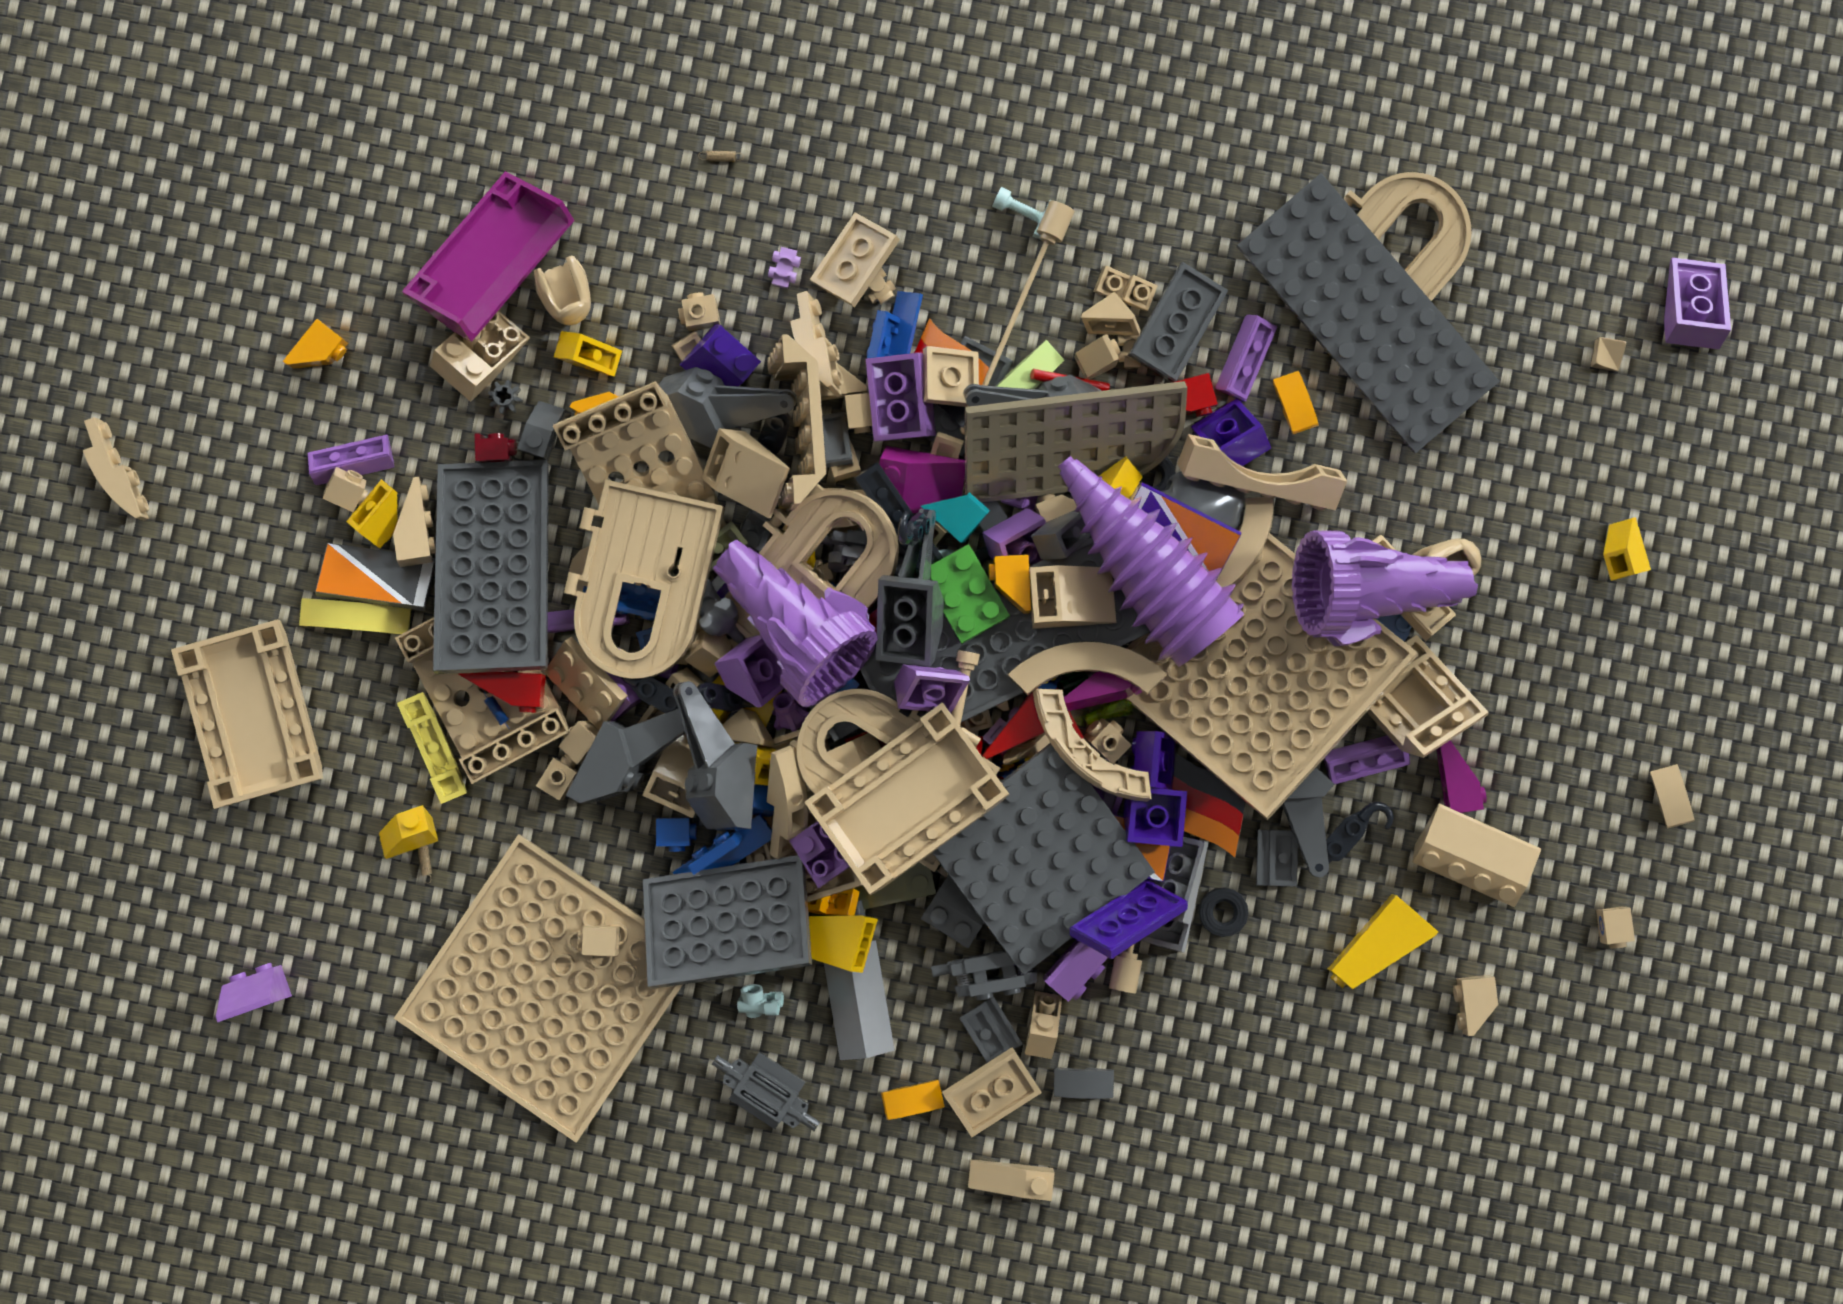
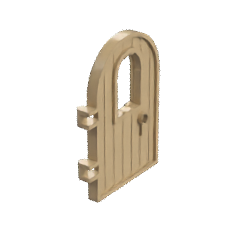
(1448, 246)
(806, 531)
(641, 548)
(869, 711)

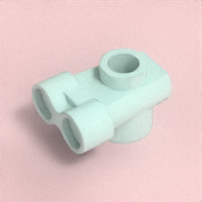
(755, 1002)

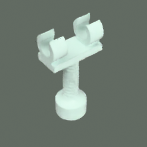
(1005, 200)

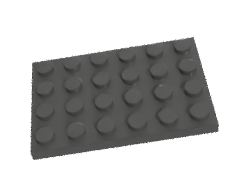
(726, 922)

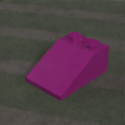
(923, 476)

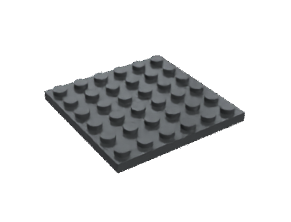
(1042, 859)

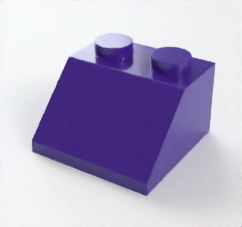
(722, 357)
(1235, 432)
(1155, 755)
(1158, 820)

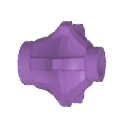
(788, 712)

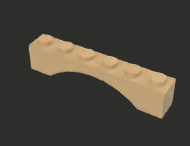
(1312, 485)

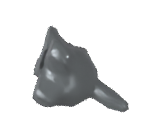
(719, 615)

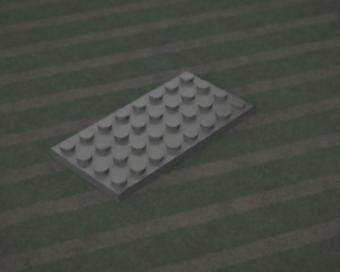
(491, 567)

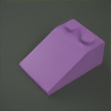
(1697, 304)
(252, 991)

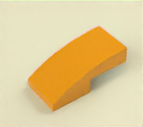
(1295, 402)
(836, 905)
(912, 1099)

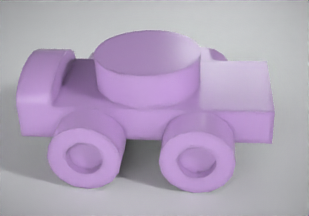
(783, 273)

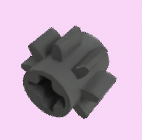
(509, 403)

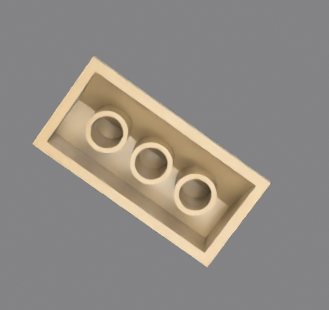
(1476, 855)

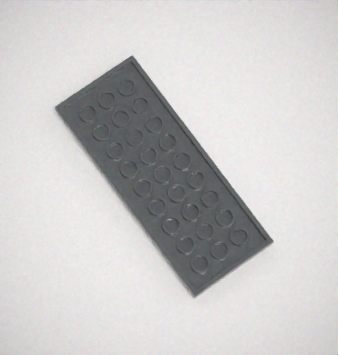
(1367, 313)
(1009, 645)

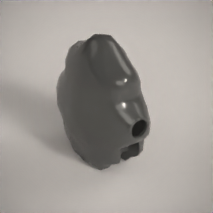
(1217, 502)

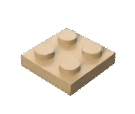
(948, 374)

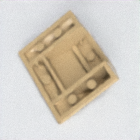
(1425, 705)

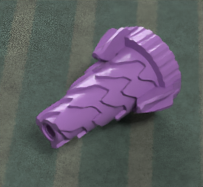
(1350, 582)
(814, 639)

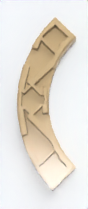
(1250, 545)
(1087, 657)
(1081, 756)

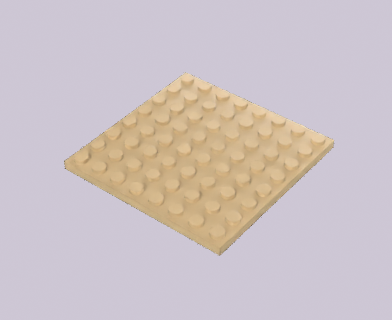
(1267, 694)
(523, 1000)

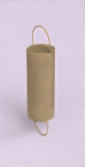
(723, 156)
(424, 860)

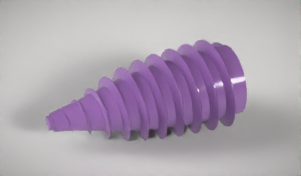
(1152, 568)

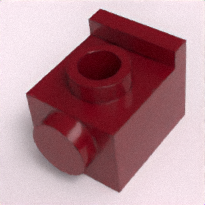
(494, 448)

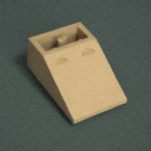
(475, 364)
(745, 471)
(1070, 596)
(669, 778)

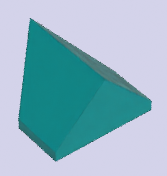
(959, 515)

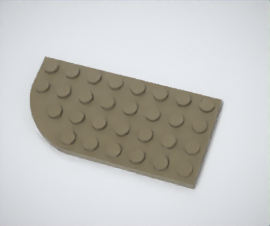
(1020, 444)

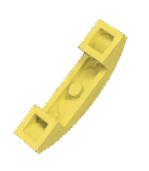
(354, 616)
(433, 747)

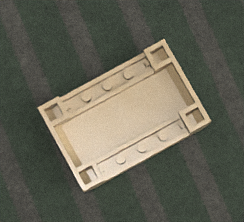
(248, 713)
(907, 799)

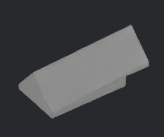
(1182, 879)
(860, 1009)

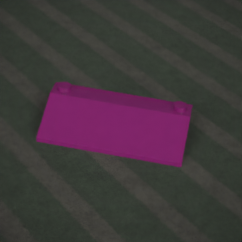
(489, 255)

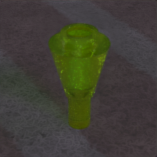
(1110, 710)

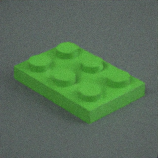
(968, 594)

